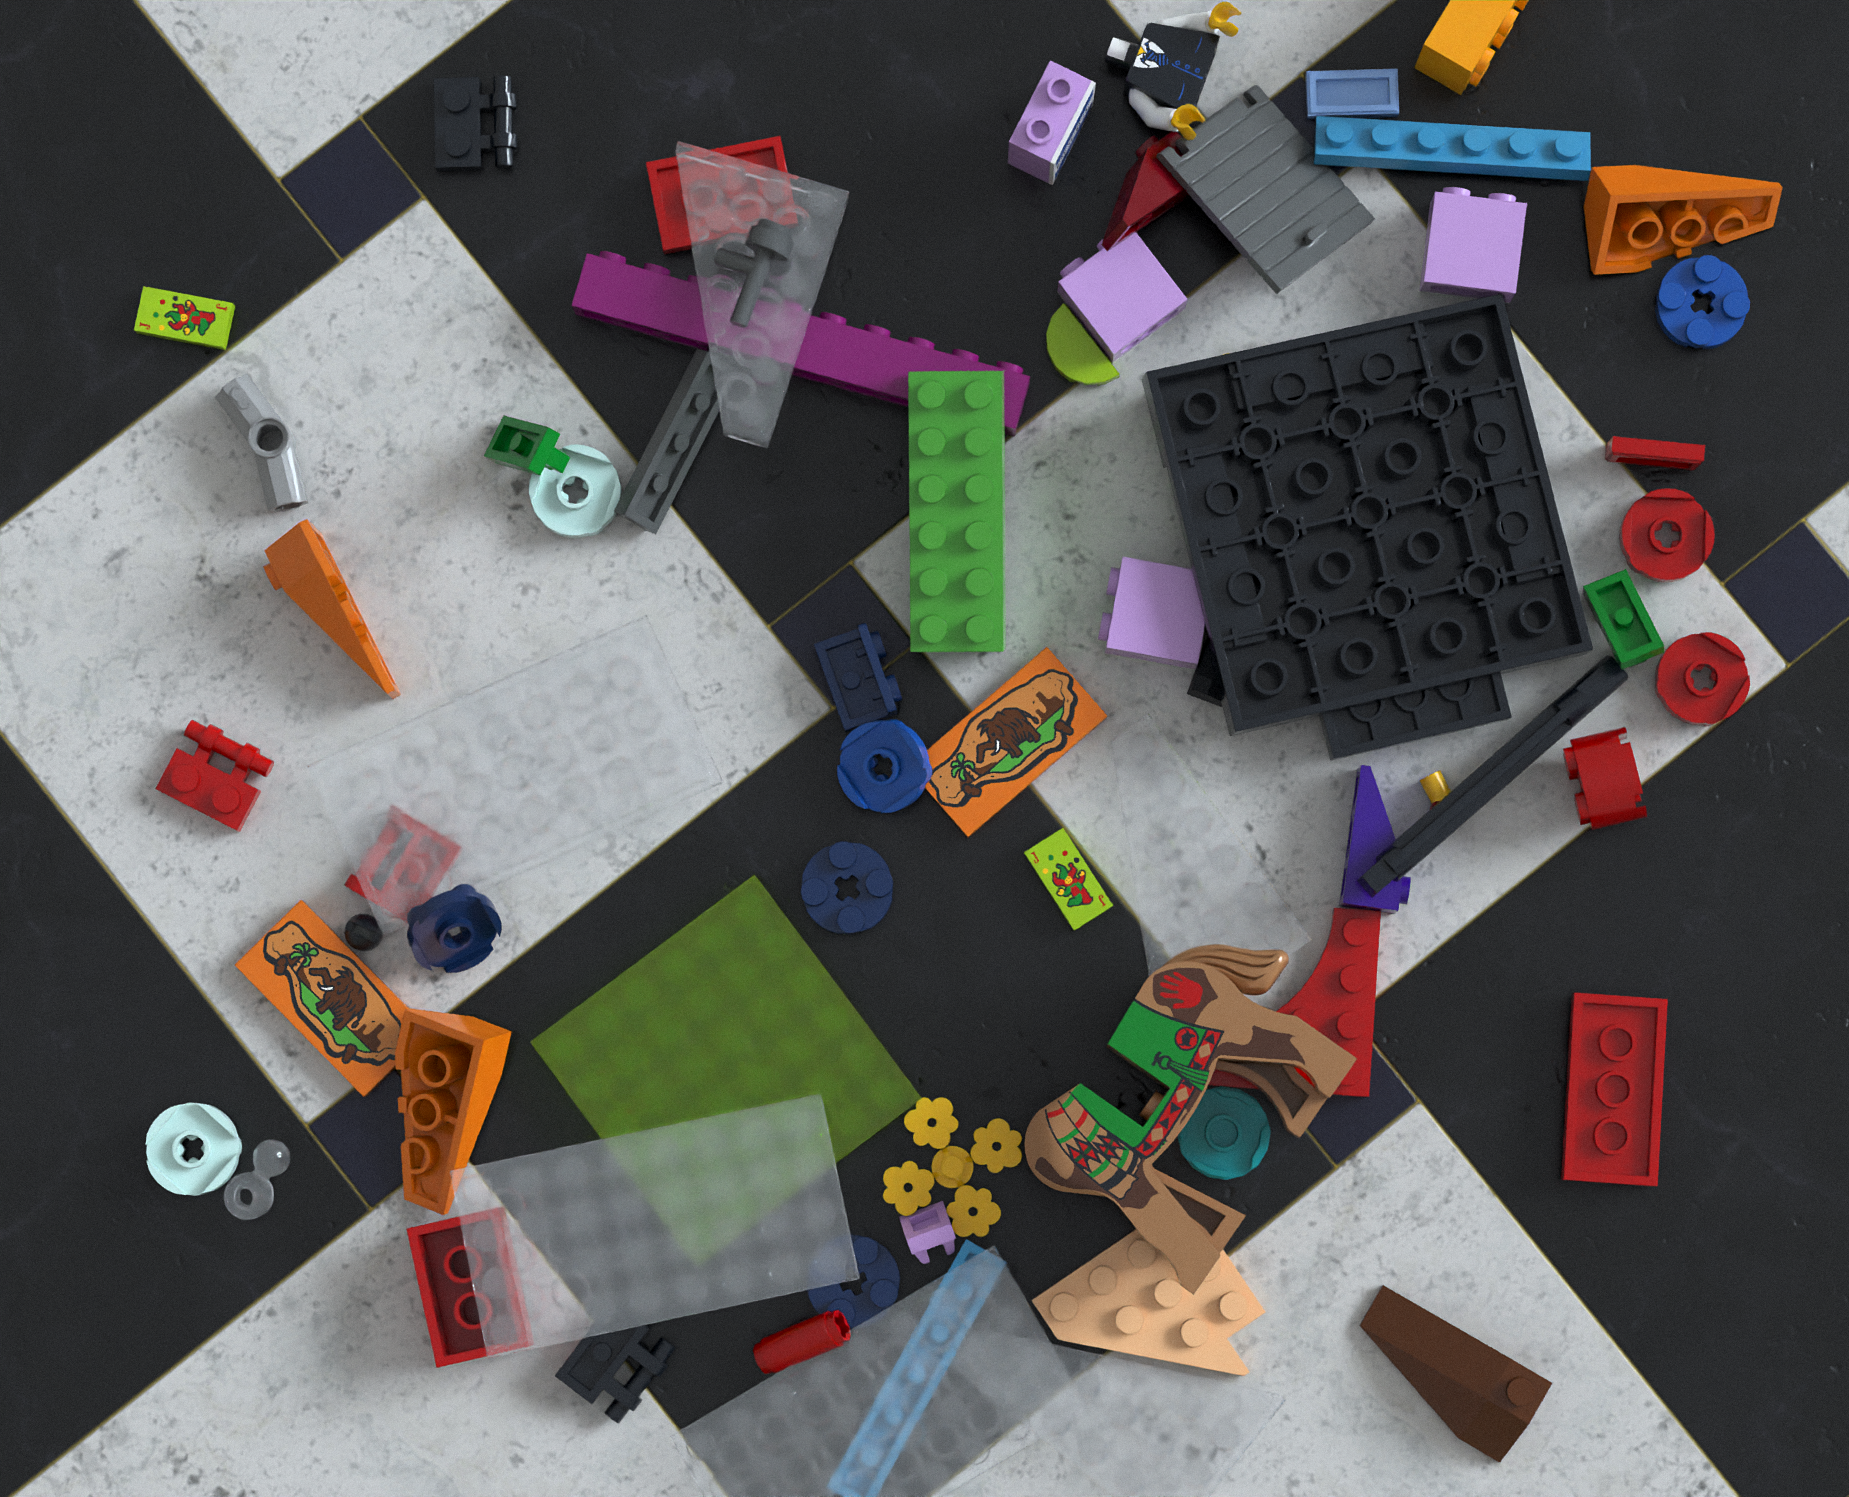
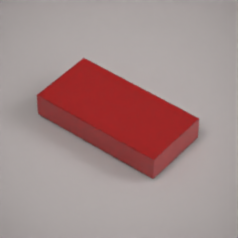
(1654, 453)

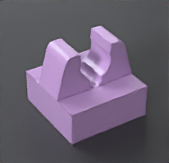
(928, 1229)

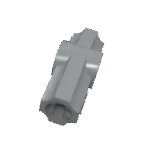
(254, 419)

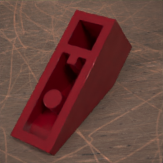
(1145, 193)

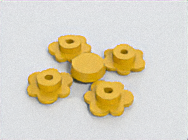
(952, 1167)

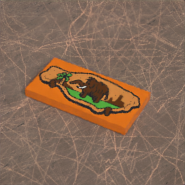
(1010, 741)
(328, 996)

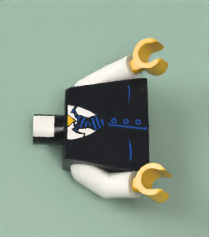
(1172, 66)

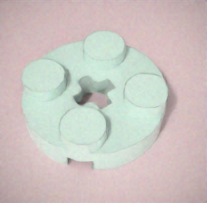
(589, 514)
(166, 1149)

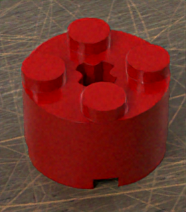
(1606, 779)

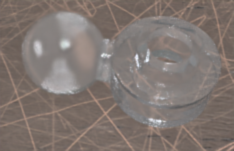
(269, 1160)

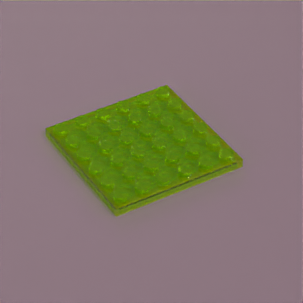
(723, 1024)

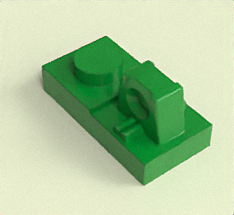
(526, 447)
(1623, 619)

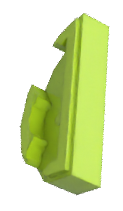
(1075, 352)

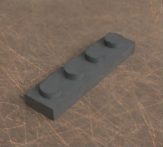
(672, 447)

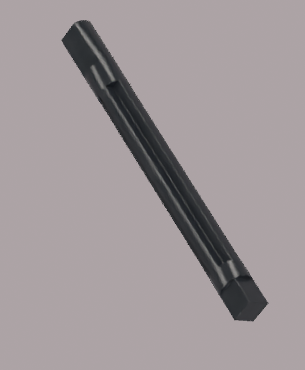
(1494, 775)

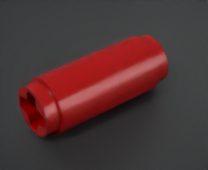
(802, 1341)

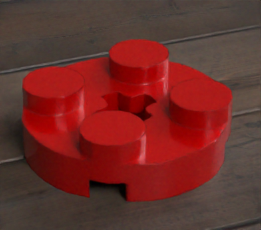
(1685, 516)
(1694, 653)

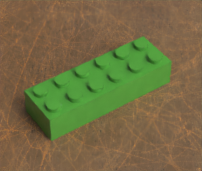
(957, 511)

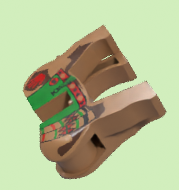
(1177, 1033)

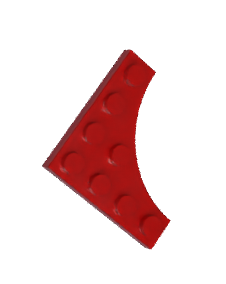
(1338, 998)

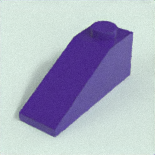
(1367, 838)

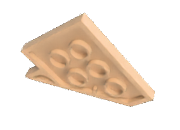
(1135, 1306)

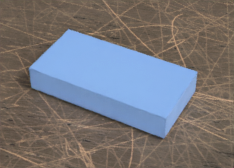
(1352, 93)

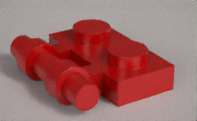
(208, 788)

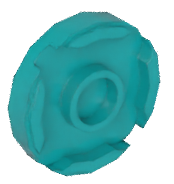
(1225, 1134)

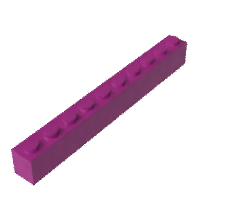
(830, 351)

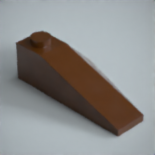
(1466, 1382)

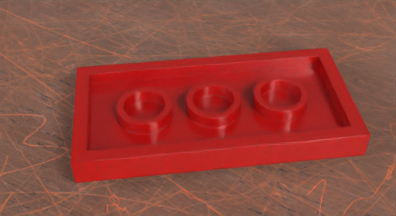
(1614, 1089)

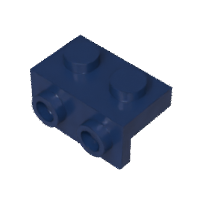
(857, 677)

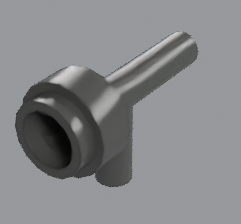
(769, 242)

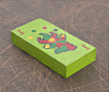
(184, 318)
(1068, 879)

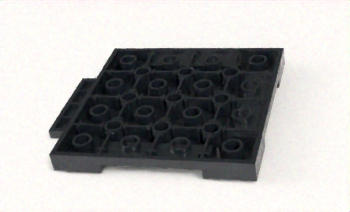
(1369, 526)

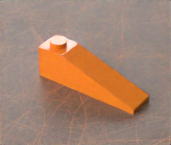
(1657, 212)
(313, 581)
(447, 1086)

